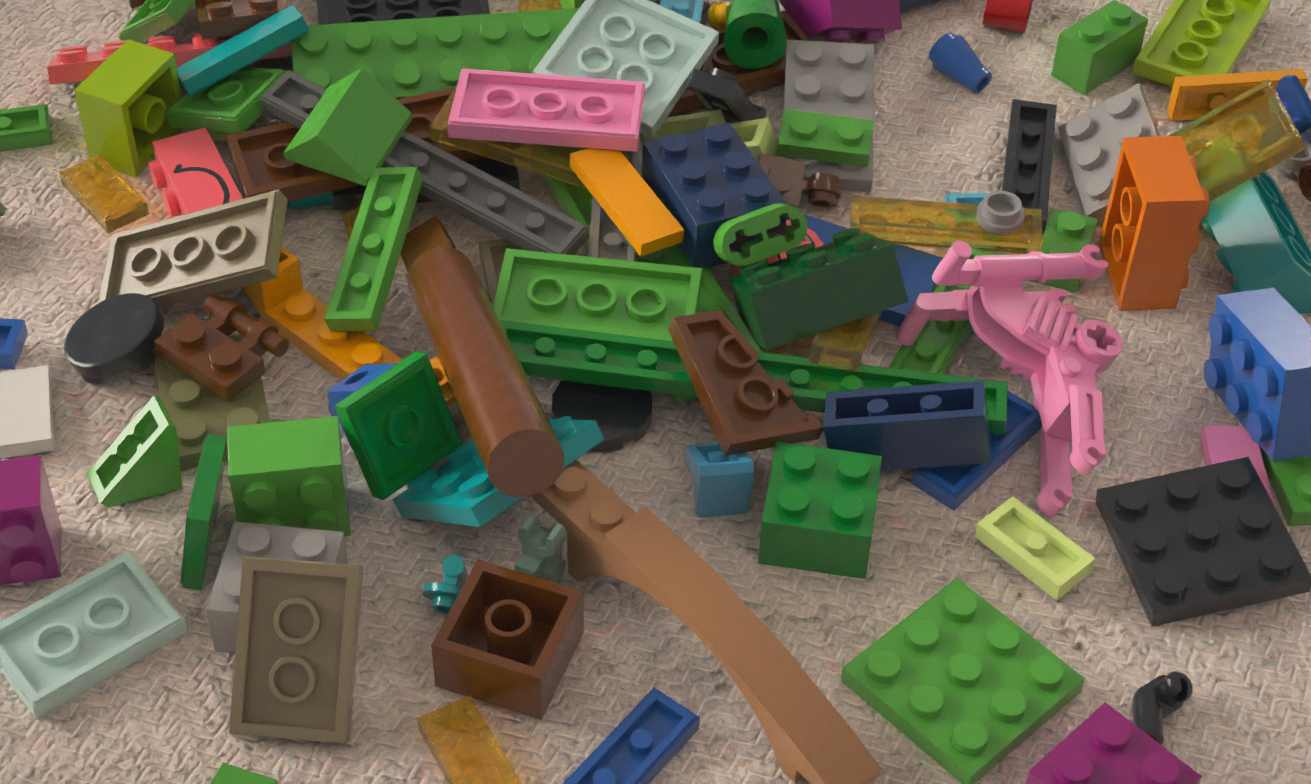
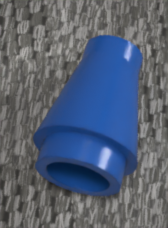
(958, 61)

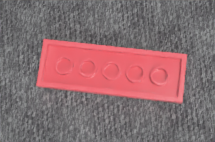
(77, 64)

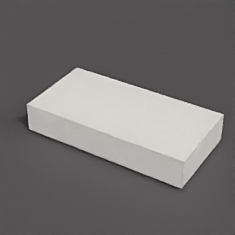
(26, 412)

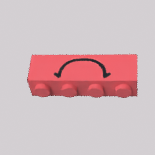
(191, 173)

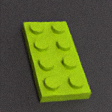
(1199, 38)

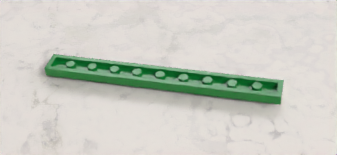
(658, 368)

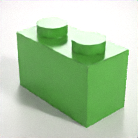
(1099, 47)

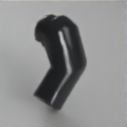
(1158, 700)

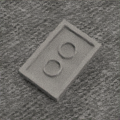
(1095, 143)

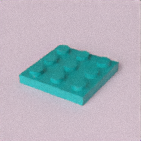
(462, 489)

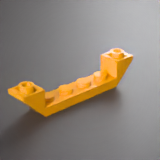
(302, 322)

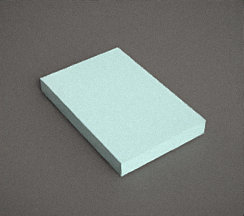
(85, 634)

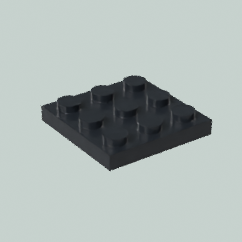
(1202, 541)

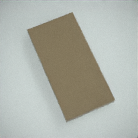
(198, 252)

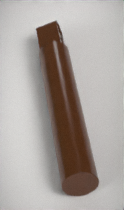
(481, 365)

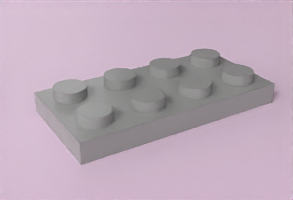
(836, 82)

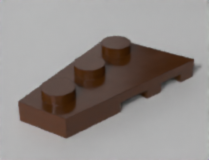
(735, 390)

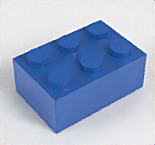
(1263, 369)

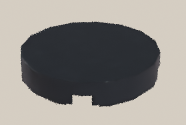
(617, 411)

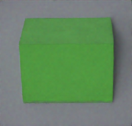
(350, 129)

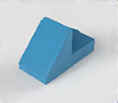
(719, 480)

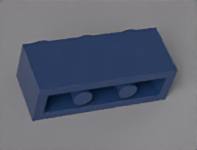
(912, 424)

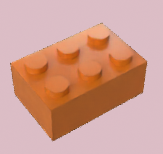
(1152, 222)

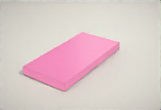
(547, 110)

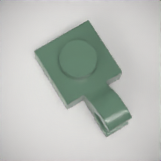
(541, 550)

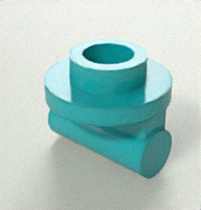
(444, 594)

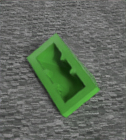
(140, 460)

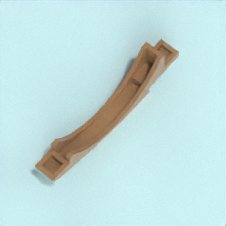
(639, 549)

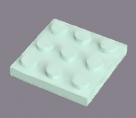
(633, 44)

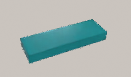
(242, 50)

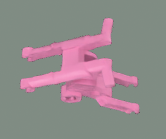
(1037, 340)

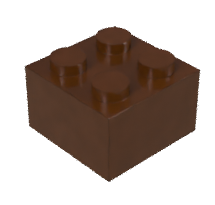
(508, 639)

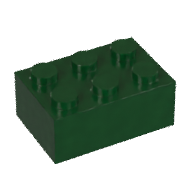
(818, 288)

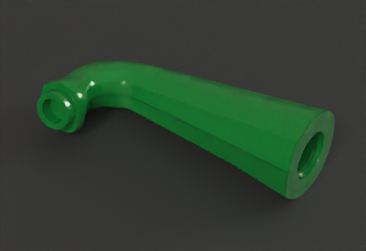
(755, 33)

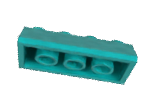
(1261, 241)

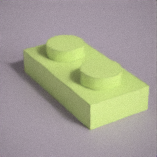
(1034, 548)

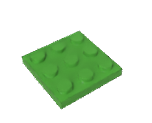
(962, 681)

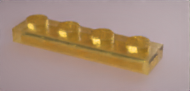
(940, 225)

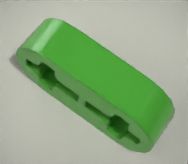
(764, 244)

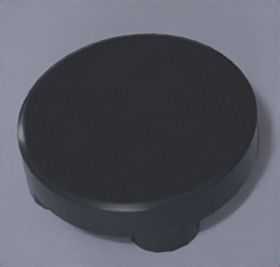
(114, 337)

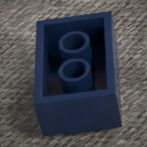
(704, 183)

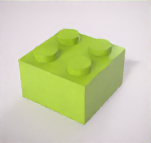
(126, 105)

